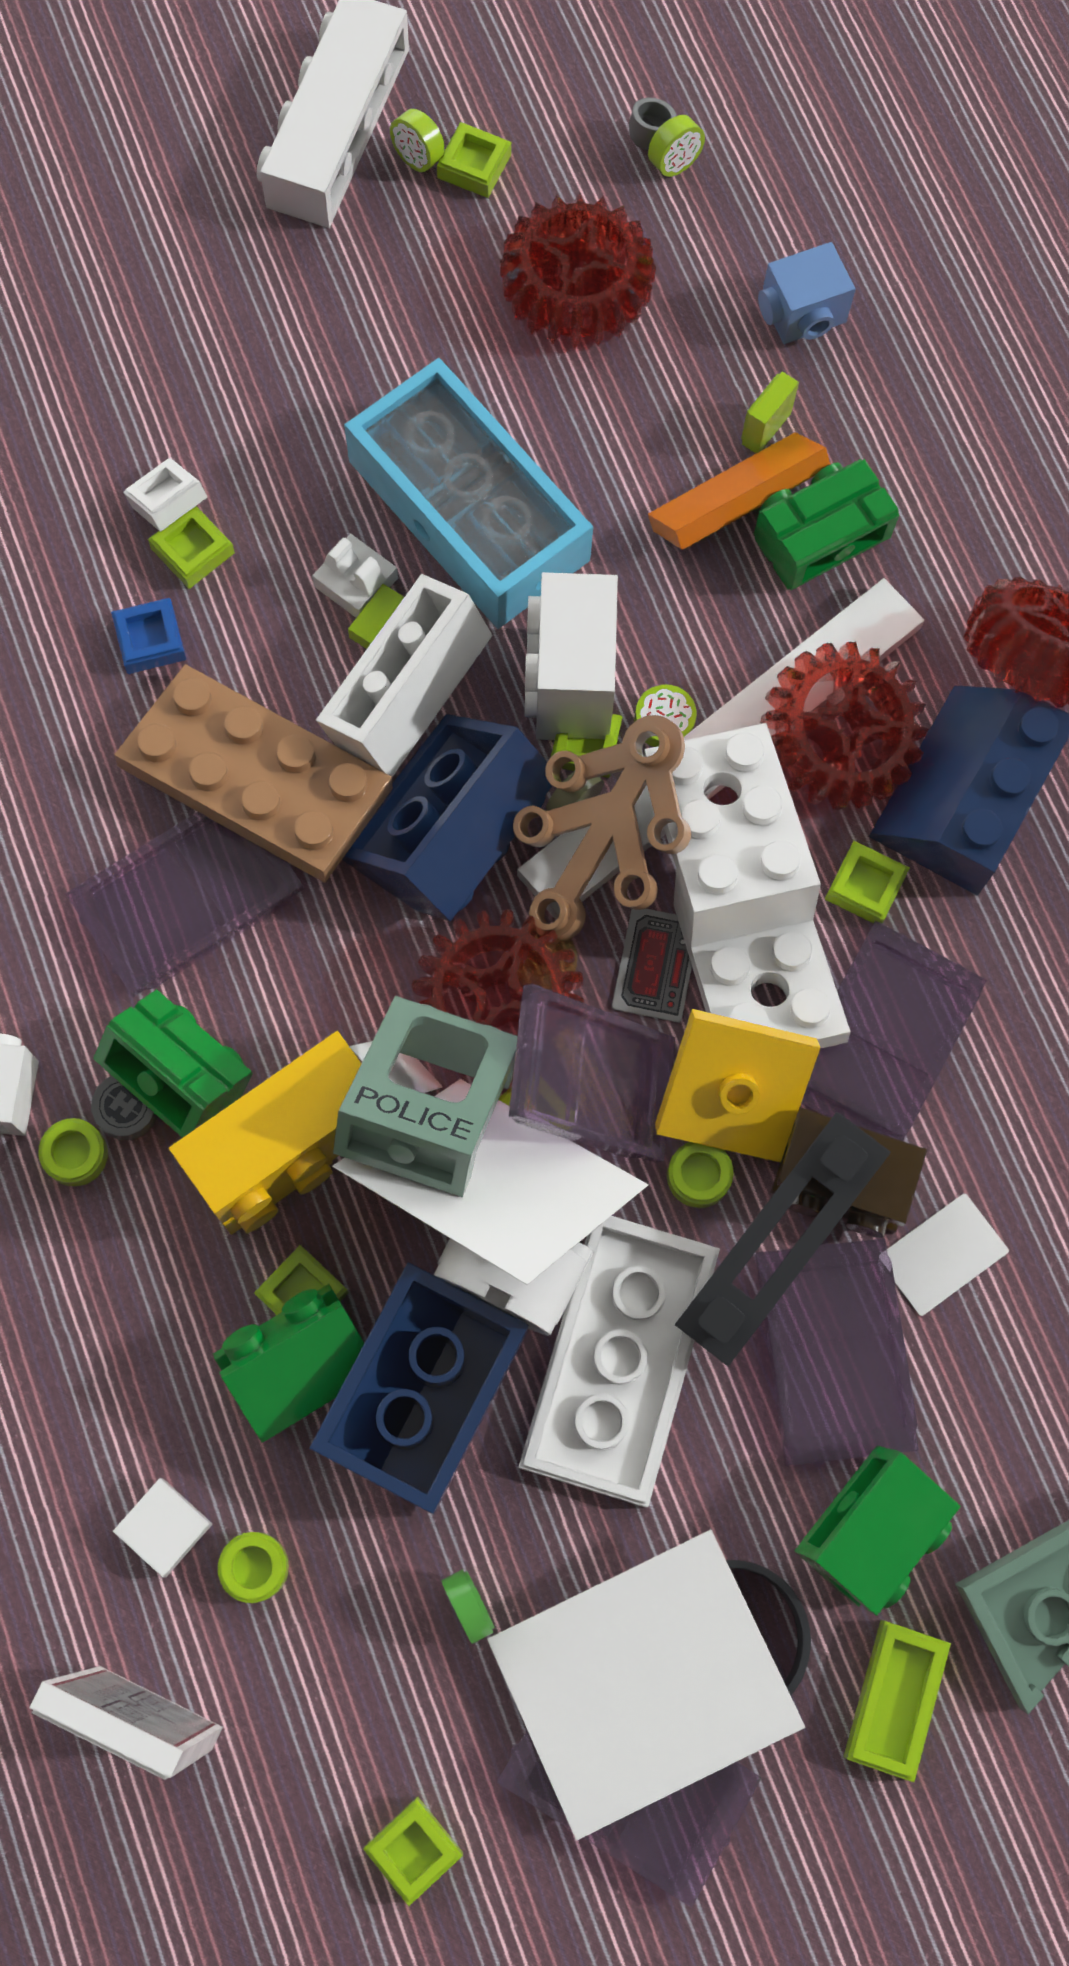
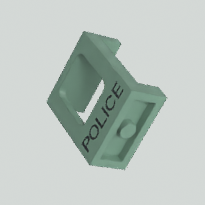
(412, 1130)

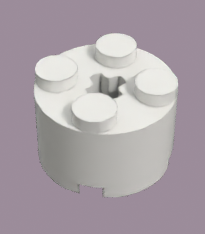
(536, 1304)

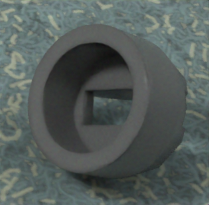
(646, 119)

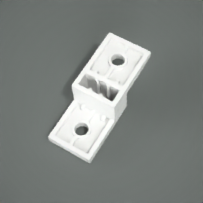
(750, 889)

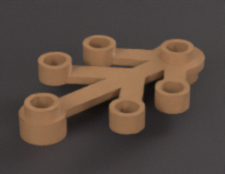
(610, 819)

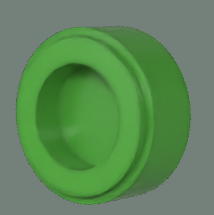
(468, 1605)

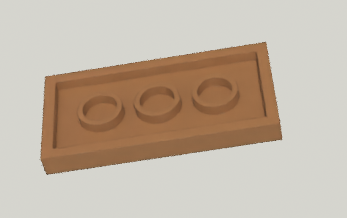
(254, 772)

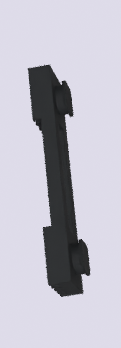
(723, 1315)

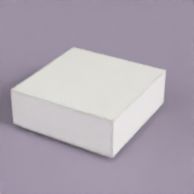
(165, 494)
(162, 1527)

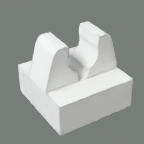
(353, 574)

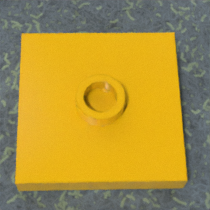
(736, 1085)

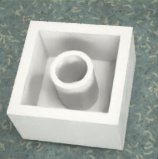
(572, 655)

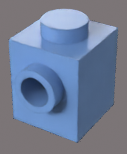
(806, 293)

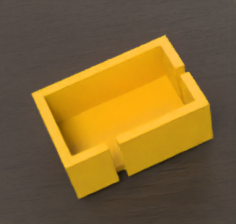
(271, 1138)

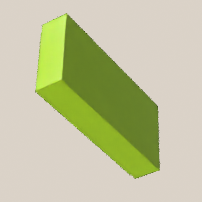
(897, 1701)

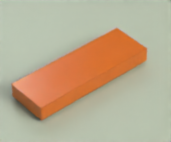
(738, 490)

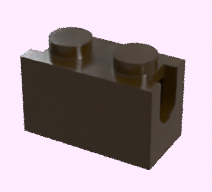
(885, 1198)

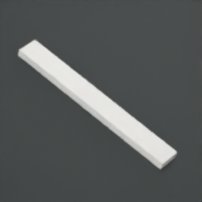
(874, 620)

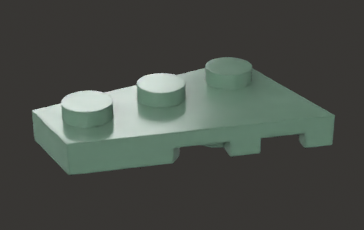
(1025, 1613)

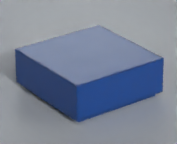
(148, 635)

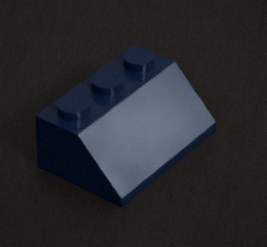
(973, 783)
(450, 814)
(420, 1388)

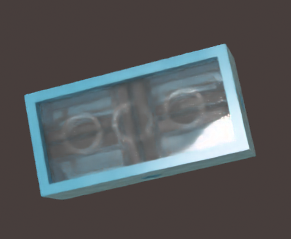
(467, 491)

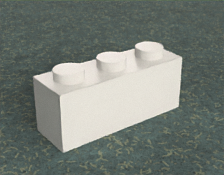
(406, 675)

